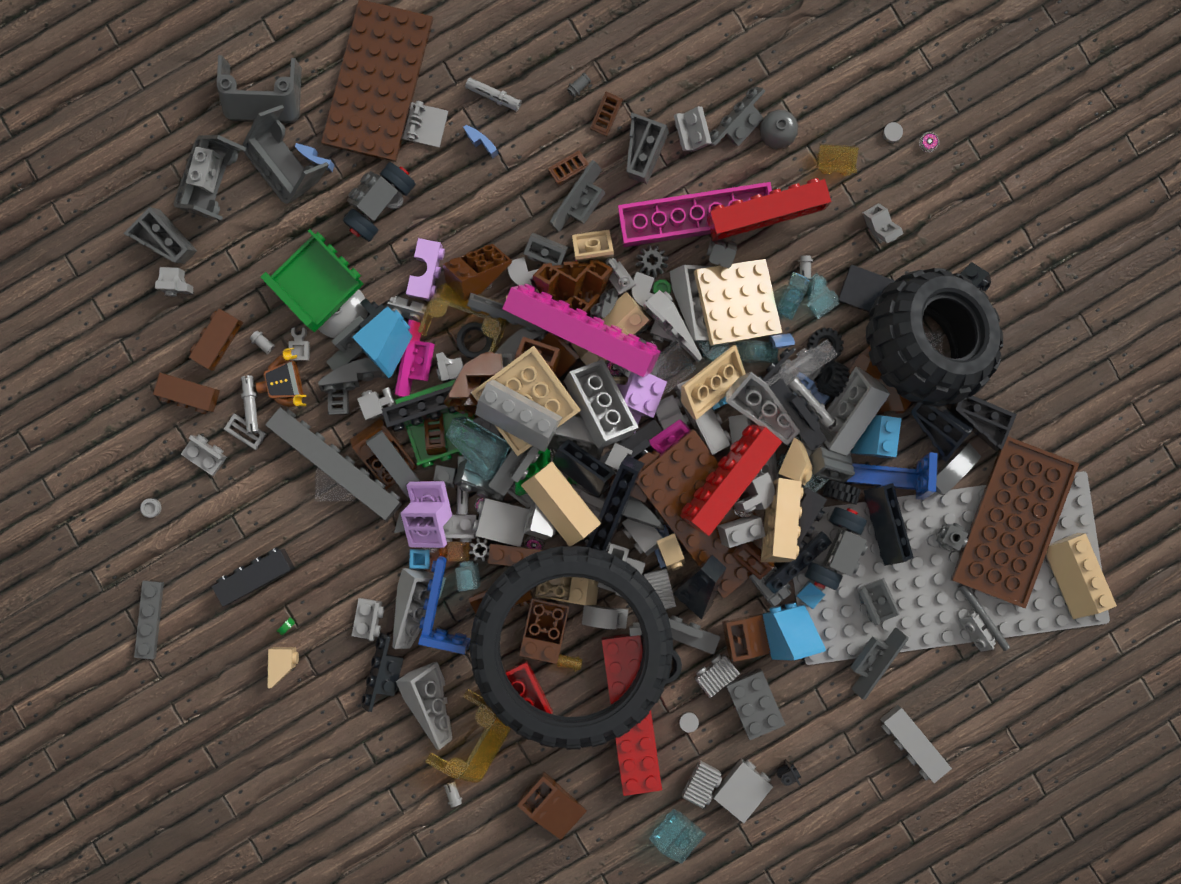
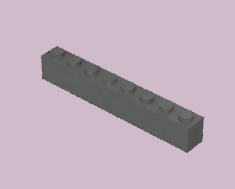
(333, 464)

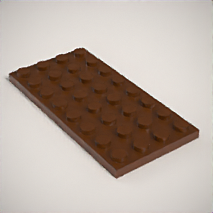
(377, 80)
(671, 484)
(1015, 522)

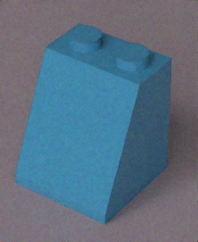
(385, 339)
(879, 438)
(791, 633)

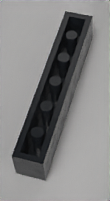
(615, 503)

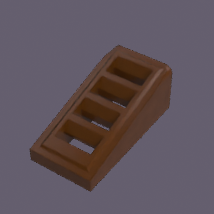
(613, 99)
(565, 162)
(435, 446)

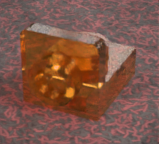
(455, 551)

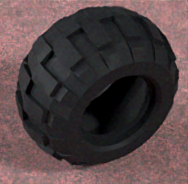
(907, 356)

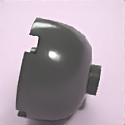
(779, 129)

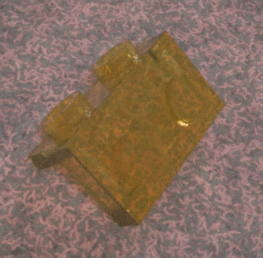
(837, 159)

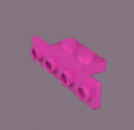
(414, 362)

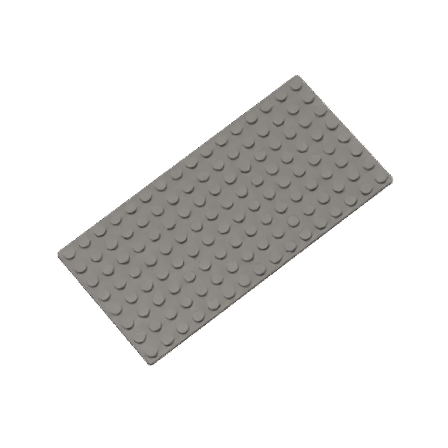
(923, 586)

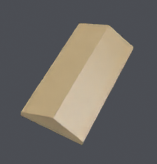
(712, 383)
(561, 504)

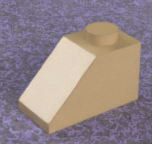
(797, 463)
(671, 552)
(280, 663)

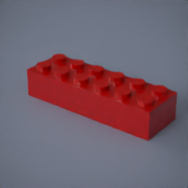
(768, 209)
(730, 478)

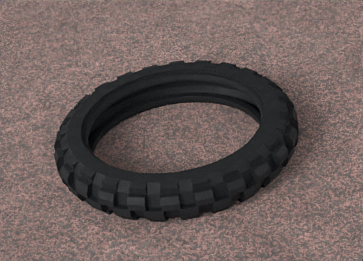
(561, 730)

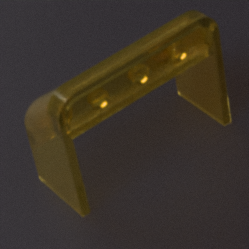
(445, 297)
(485, 750)

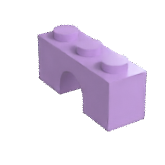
(423, 286)

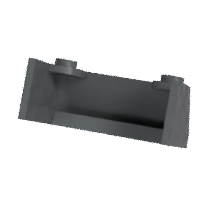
(245, 105)
(276, 161)
(195, 199)

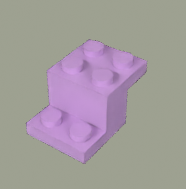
(642, 394)
(426, 514)

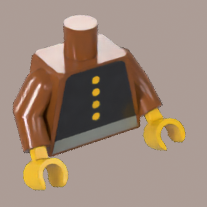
(283, 381)

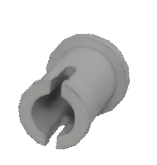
(805, 266)
(262, 342)
(453, 794)

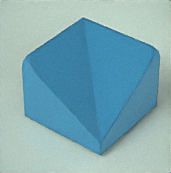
(419, 559)
(810, 595)

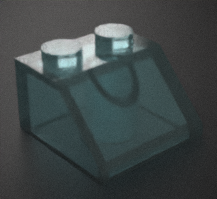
(677, 836)

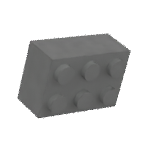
(755, 704)

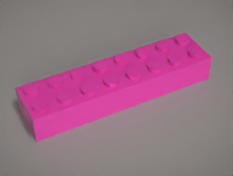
(678, 215)
(581, 329)

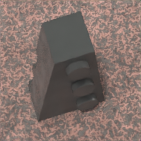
(645, 146)
(161, 235)

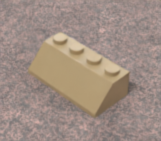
(625, 315)
(782, 522)
(1079, 576)

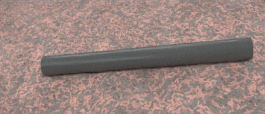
(985, 618)

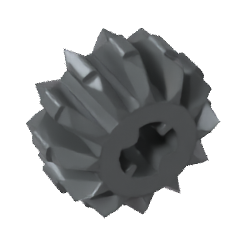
(648, 266)

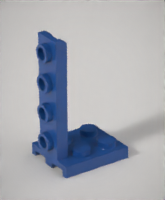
(920, 479)
(440, 638)

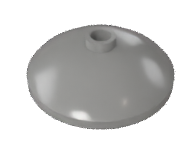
(348, 312)

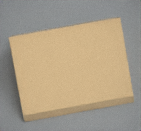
(593, 246)

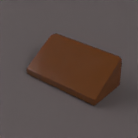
(750, 556)

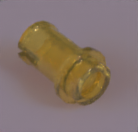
(570, 662)

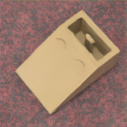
(569, 589)

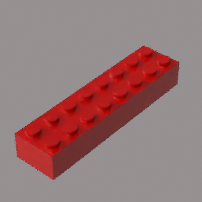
(636, 748)

